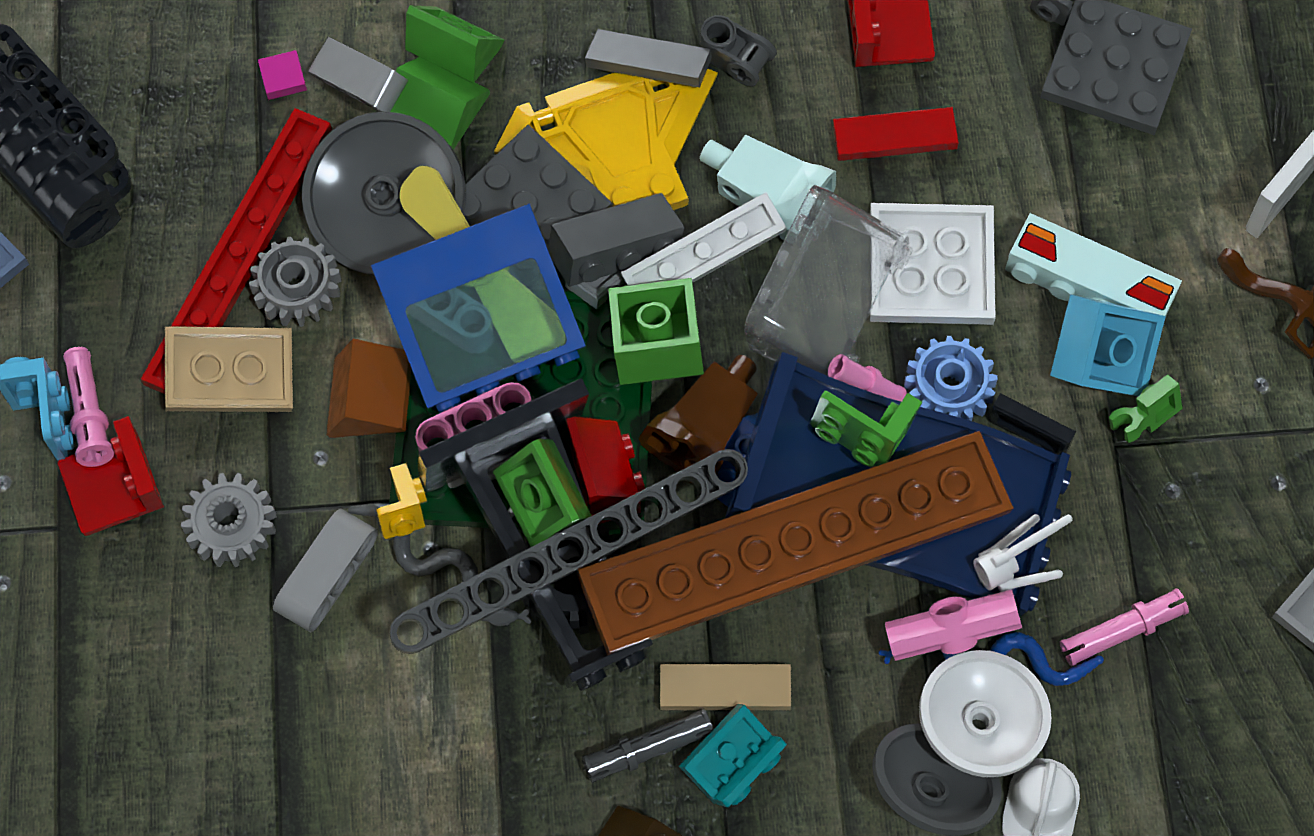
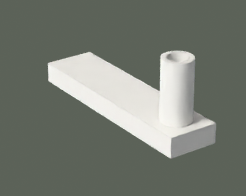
(711, 245)

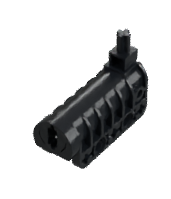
(46, 163)

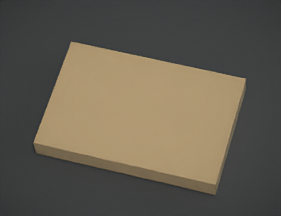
(228, 369)

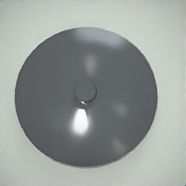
(357, 182)

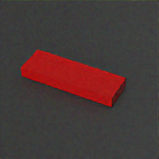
(895, 134)

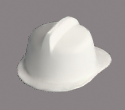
(1041, 800)

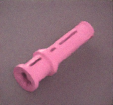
(88, 420)

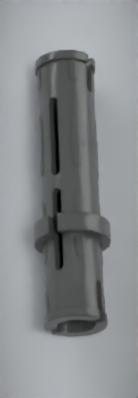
(640, 748)

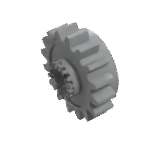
(299, 300)
(226, 499)

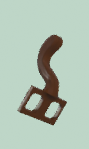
(1300, 300)

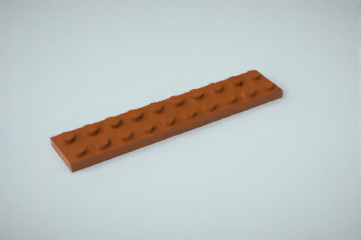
(793, 542)

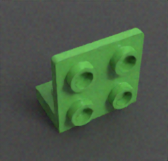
(868, 440)

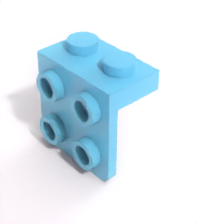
(33, 384)

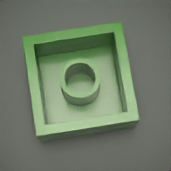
(655, 331)

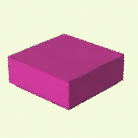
(282, 75)

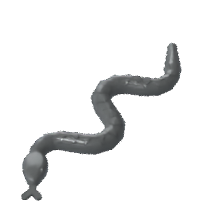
(438, 561)

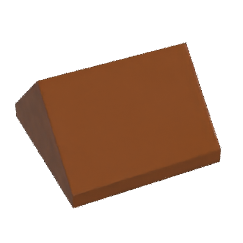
(369, 390)

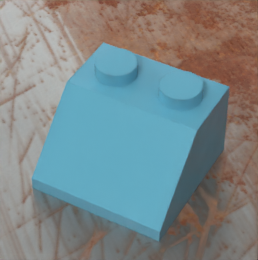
(1107, 346)

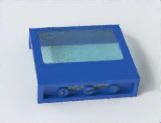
(479, 308)

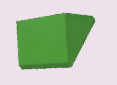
(450, 41)
(439, 98)
(541, 491)

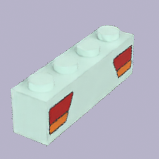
(1084, 268)

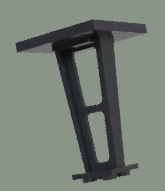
(492, 442)

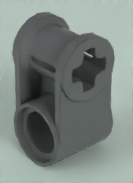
(741, 54)

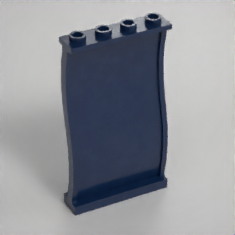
(790, 458)

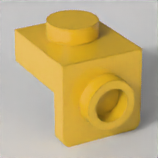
(405, 515)

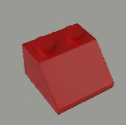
(602, 463)

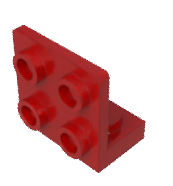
(891, 32)
(115, 490)

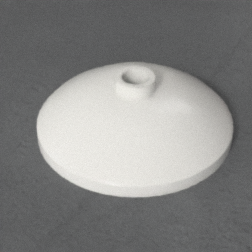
(999, 694)

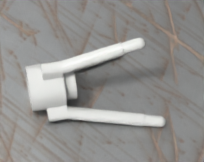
(998, 564)

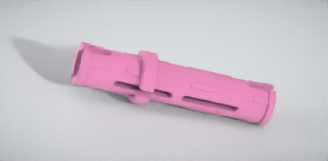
(1141, 619)

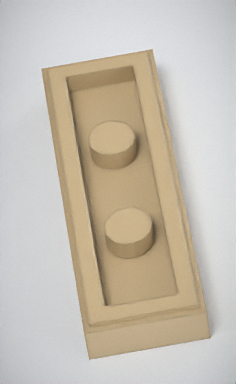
(725, 686)

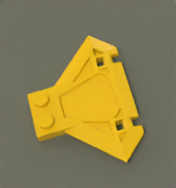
(620, 133)

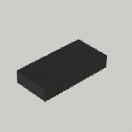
(1031, 425)

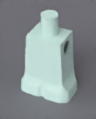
(761, 169)

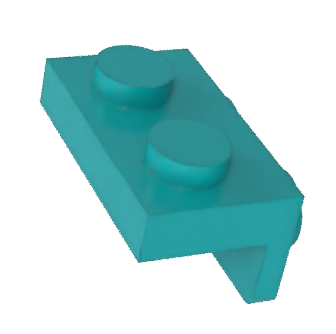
(733, 757)

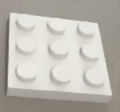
(949, 267)

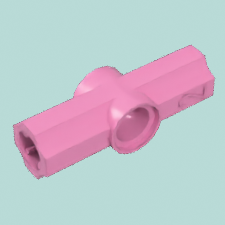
(953, 625)

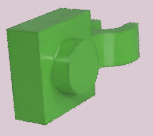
(1154, 407)

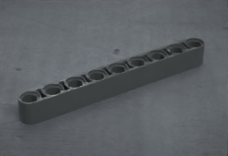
(585, 535)

